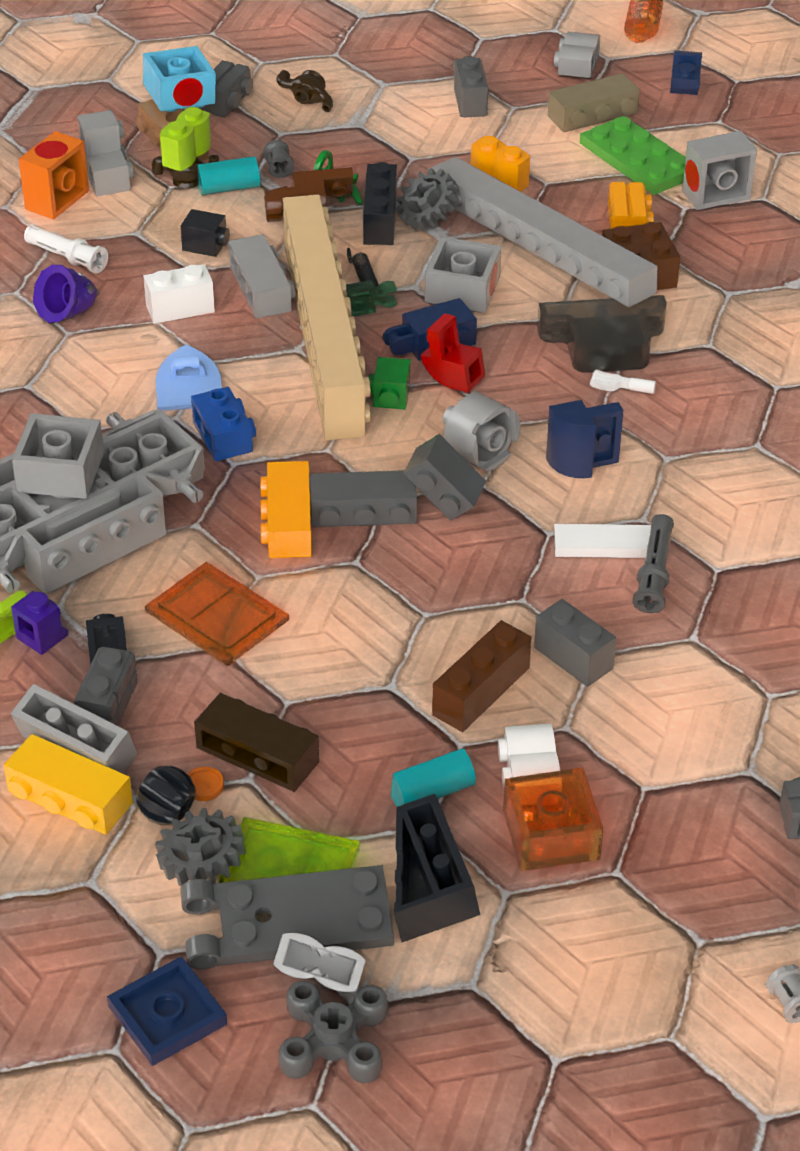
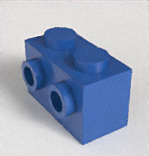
(223, 423)

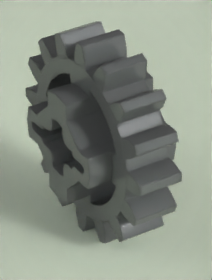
(427, 199)
(200, 847)

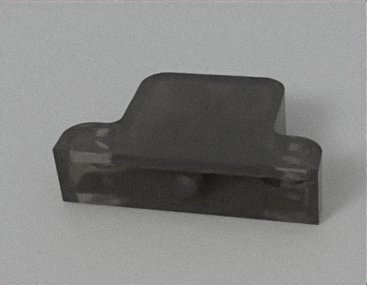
(603, 331)

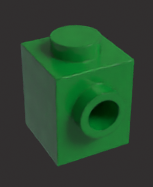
(390, 383)

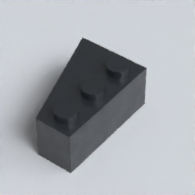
(429, 872)

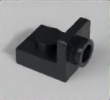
(105, 631)

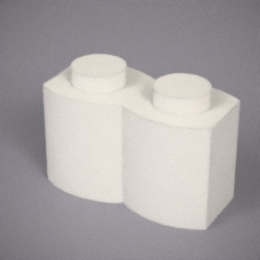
(528, 750)

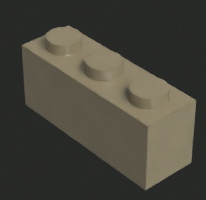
(593, 102)

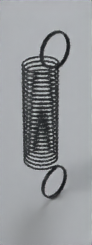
(366, 267)

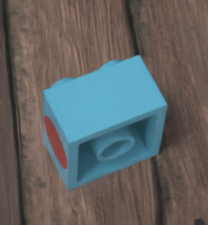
(179, 78)

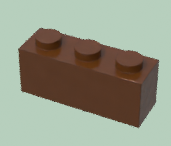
(481, 676)

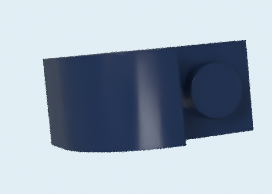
(686, 72)

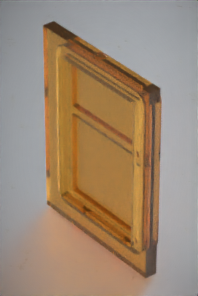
(217, 613)

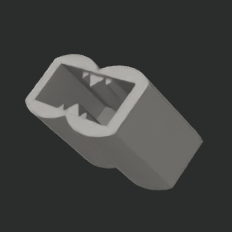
(577, 54)
(330, 966)

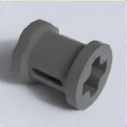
(276, 162)

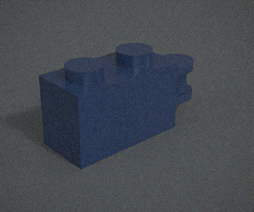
(412, 333)

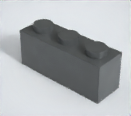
(362, 499)

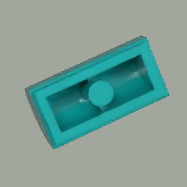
(228, 175)
(436, 776)

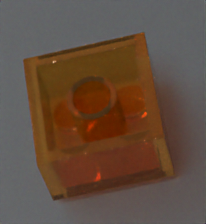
(552, 819)

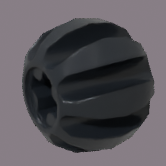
(165, 795)

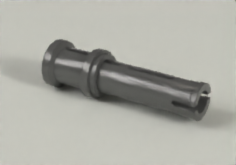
(653, 574)

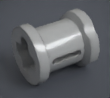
(788, 992)

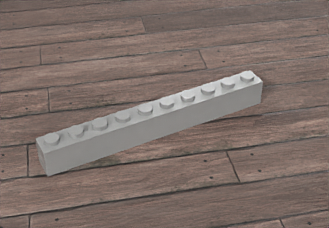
(551, 235)

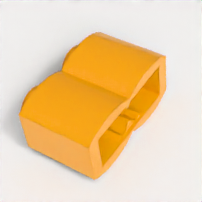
(501, 161)

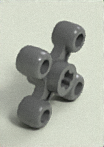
(333, 1032)

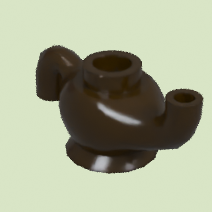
(306, 88)
(183, 179)

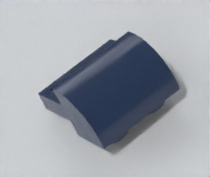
(583, 437)

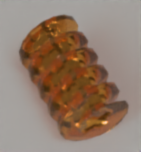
(643, 19)

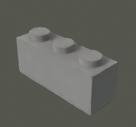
(260, 276)
(73, 729)

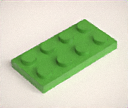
(636, 154)

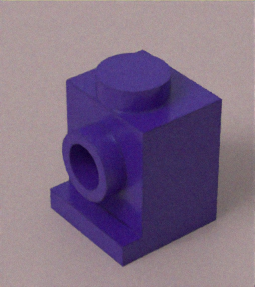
(38, 622)

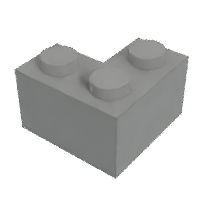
(105, 156)

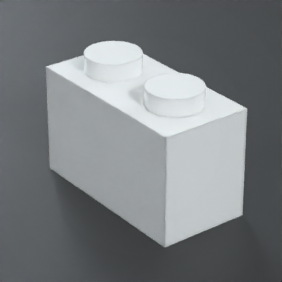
(179, 293)

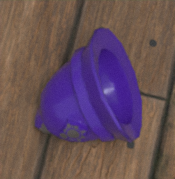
(62, 293)

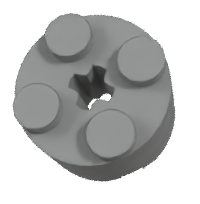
(481, 430)

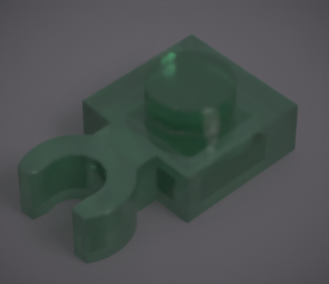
(366, 296)

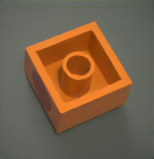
(54, 174)

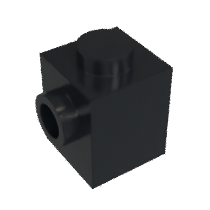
(204, 232)

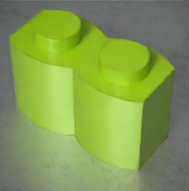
(185, 139)

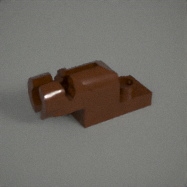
(304, 183)

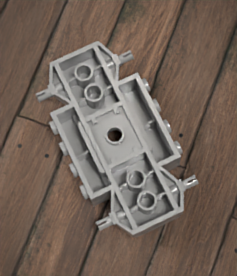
(123, 512)

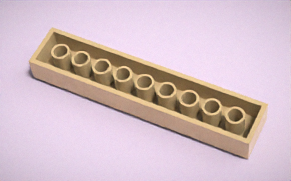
(325, 319)

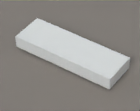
(601, 540)

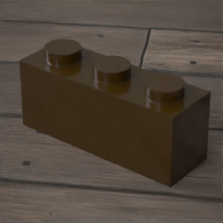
(257, 741)

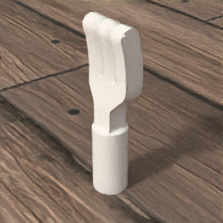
(612, 382)

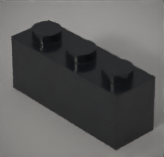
(380, 204)

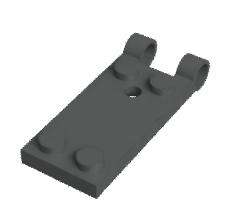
(331, 906)

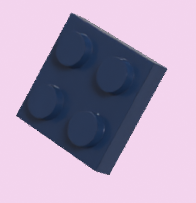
(167, 1010)

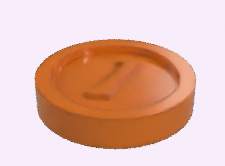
(208, 783)

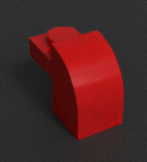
(448, 360)

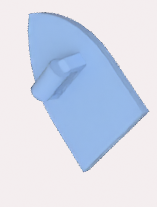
(184, 375)

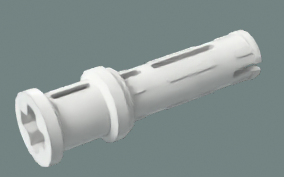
(76, 250)

